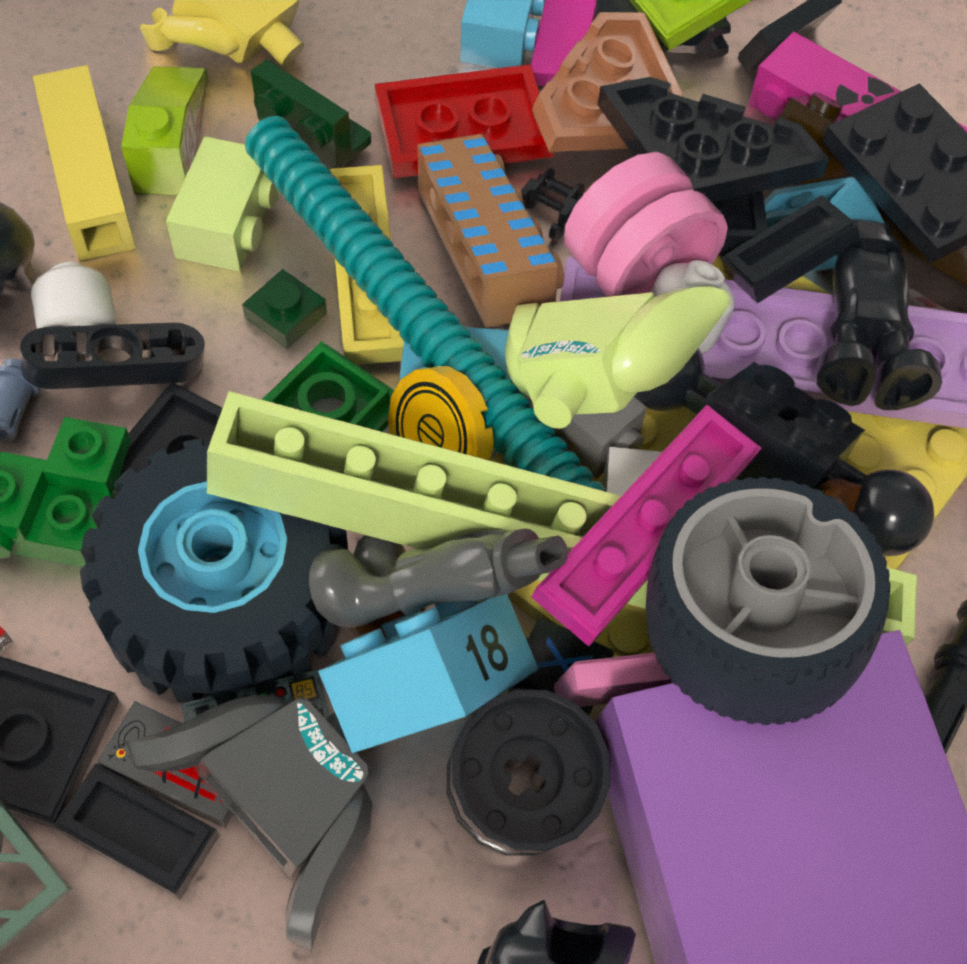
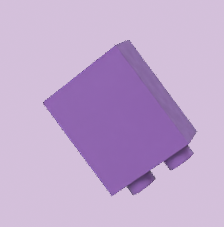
(793, 835)

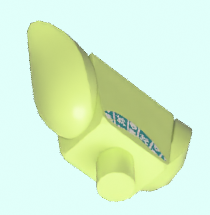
(605, 349)

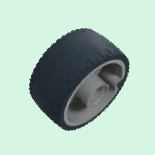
(766, 600)

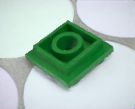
(331, 375)

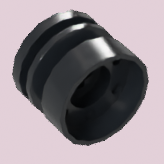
(567, 763)

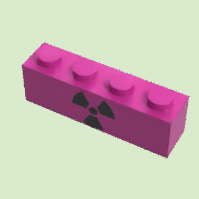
(804, 67)

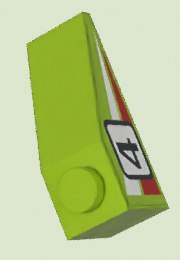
(163, 129)

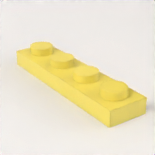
(365, 331)

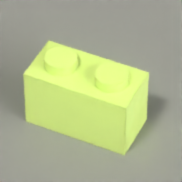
(220, 206)

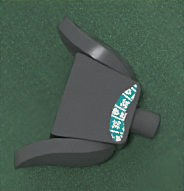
(286, 783)

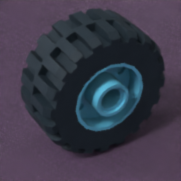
(201, 584)

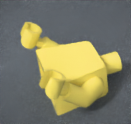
(228, 28)

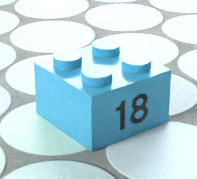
(426, 669)

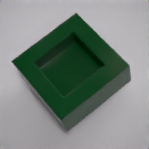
(284, 308)

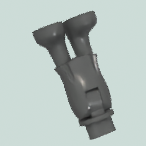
(389, 579)

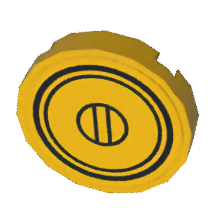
(442, 411)

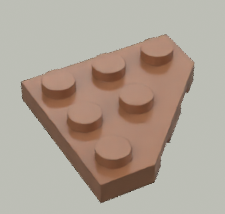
(611, 52)

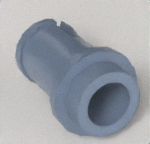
(13, 398)

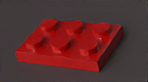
(461, 105)

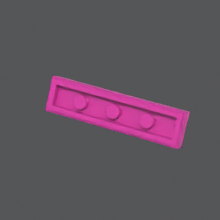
(619, 549)

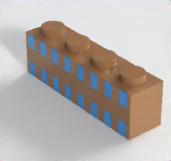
(486, 228)

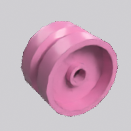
(641, 222)

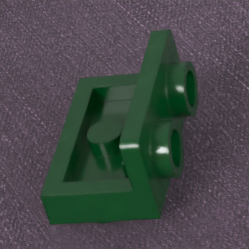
(314, 117)

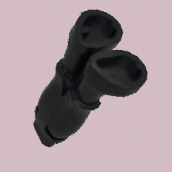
(873, 314)

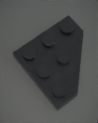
(711, 139)

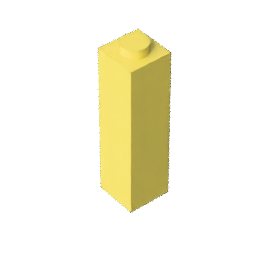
(83, 163)

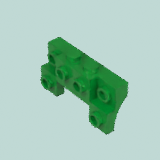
(52, 500)

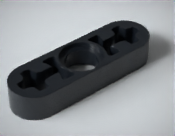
(69, 341)

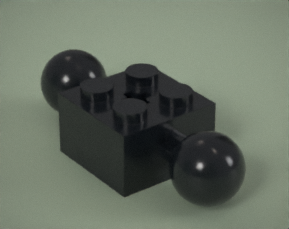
(802, 443)

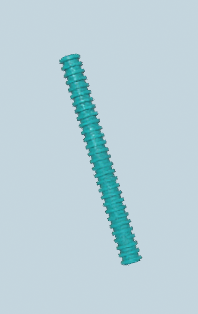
(407, 300)

